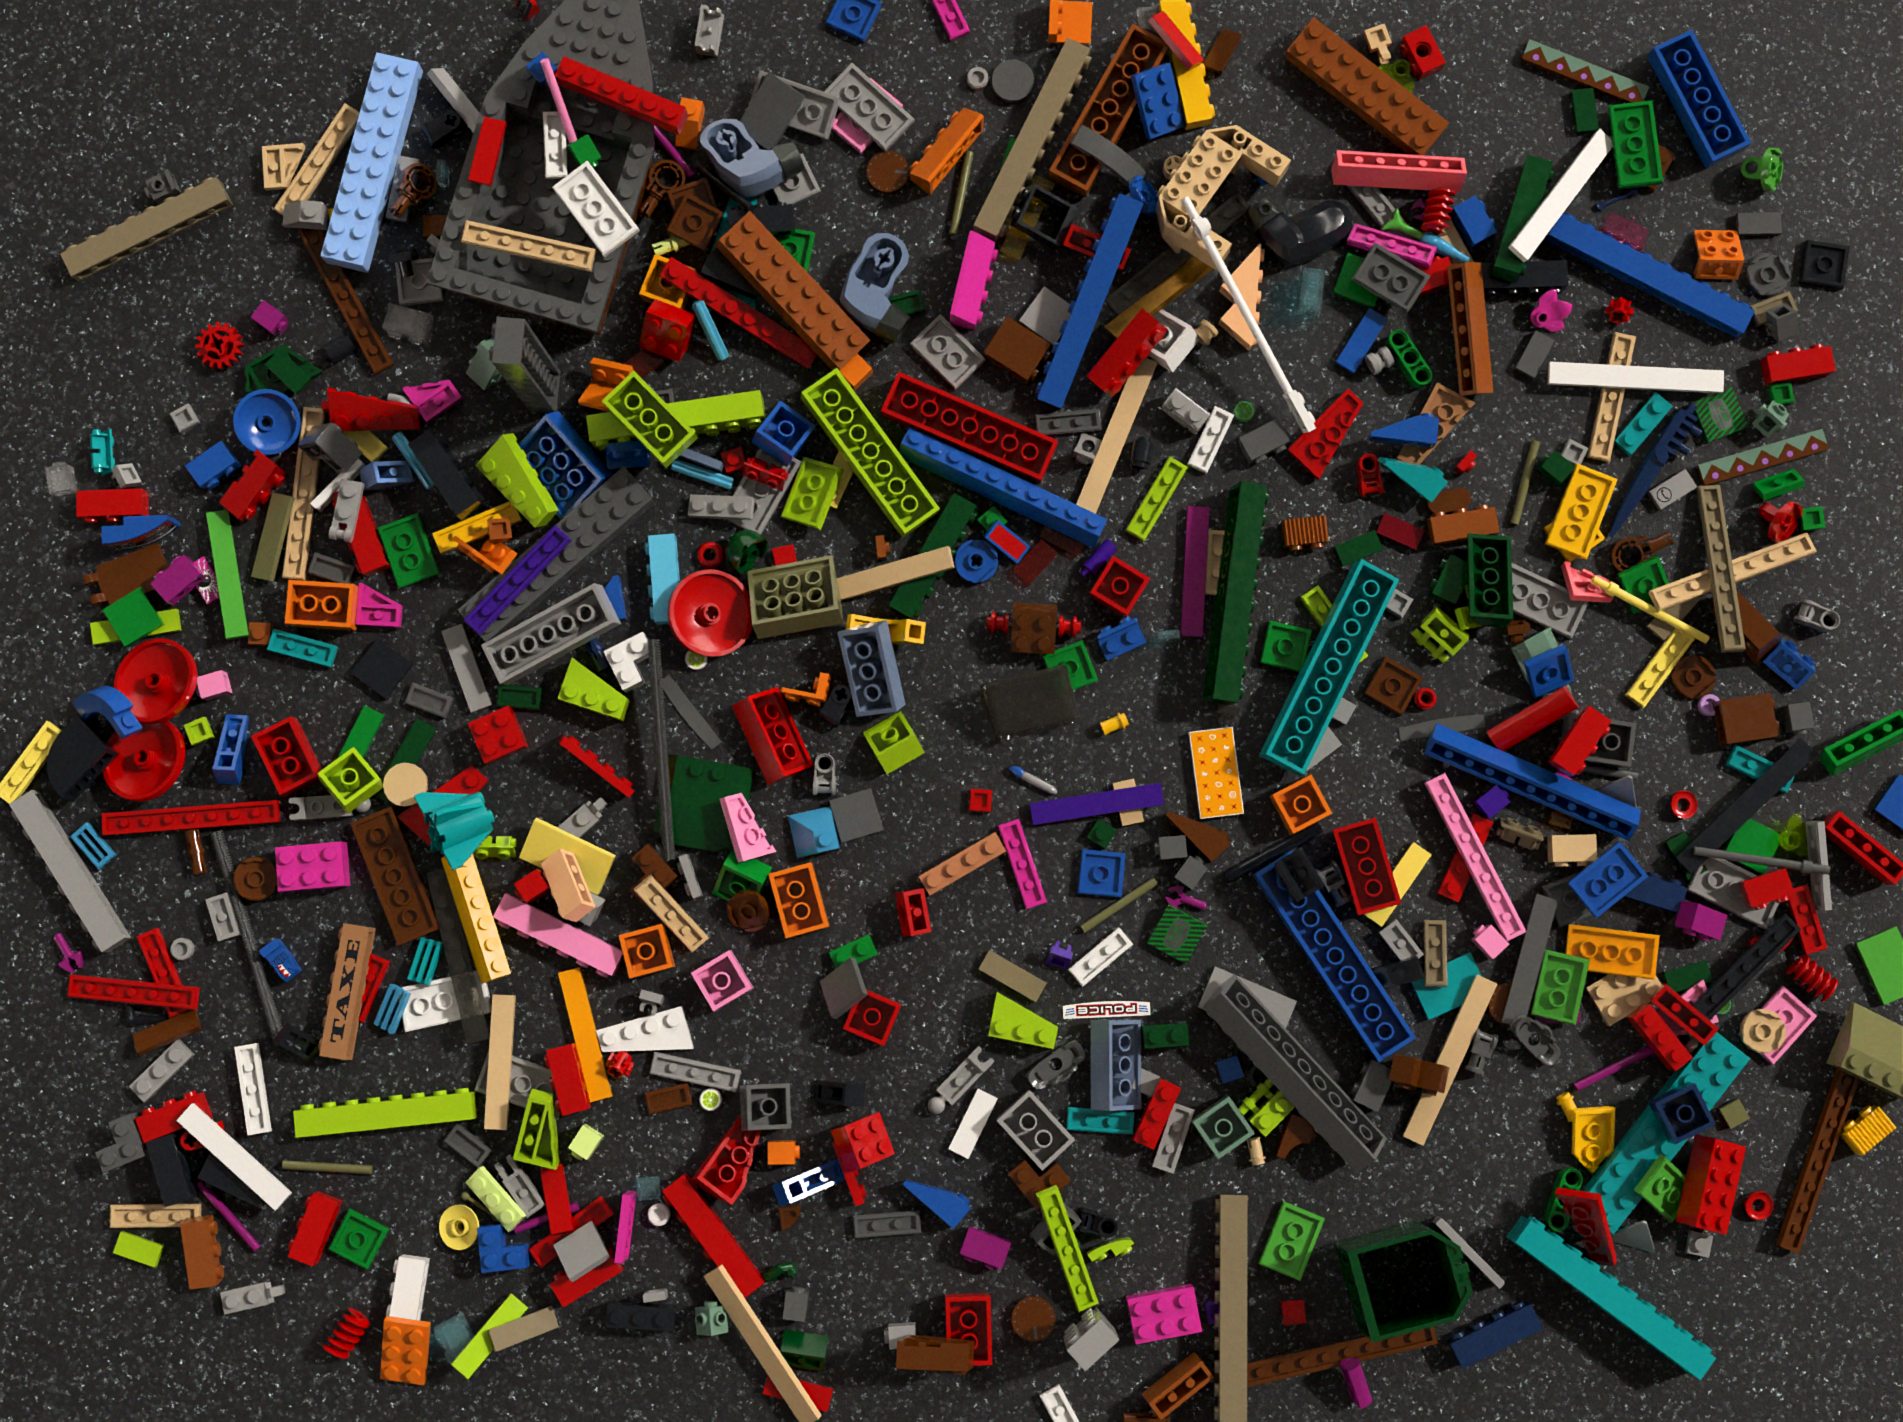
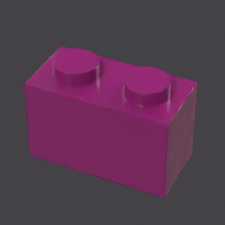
(177, 579)
(1700, 921)
(985, 1248)

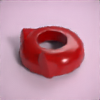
(716, 562)
(1692, 804)
(1766, 1209)

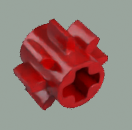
(1619, 311)
(619, 1064)

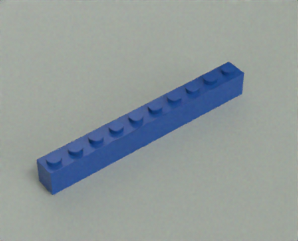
(1650, 275)
(1090, 300)
(1002, 487)
(1532, 782)

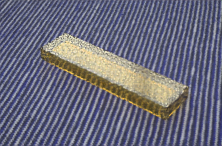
(1016, 240)

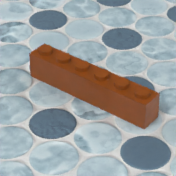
(1470, 329)

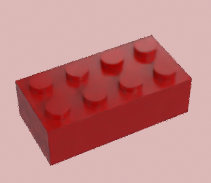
(1367, 866)
(1710, 1184)

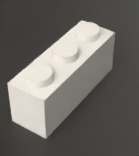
(408, 1287)

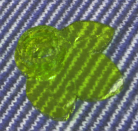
(1403, 79)
(1796, 832)

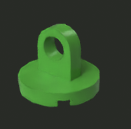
(1768, 171)

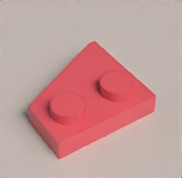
(1579, 585)

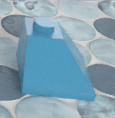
(814, 832)

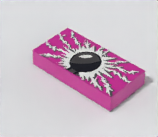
(208, 587)

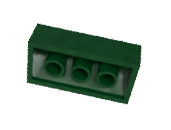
(1490, 579)

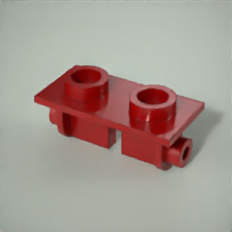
(756, 470)

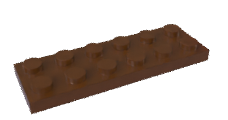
(395, 875)

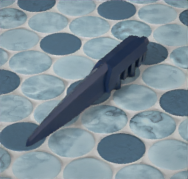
(1664, 448)

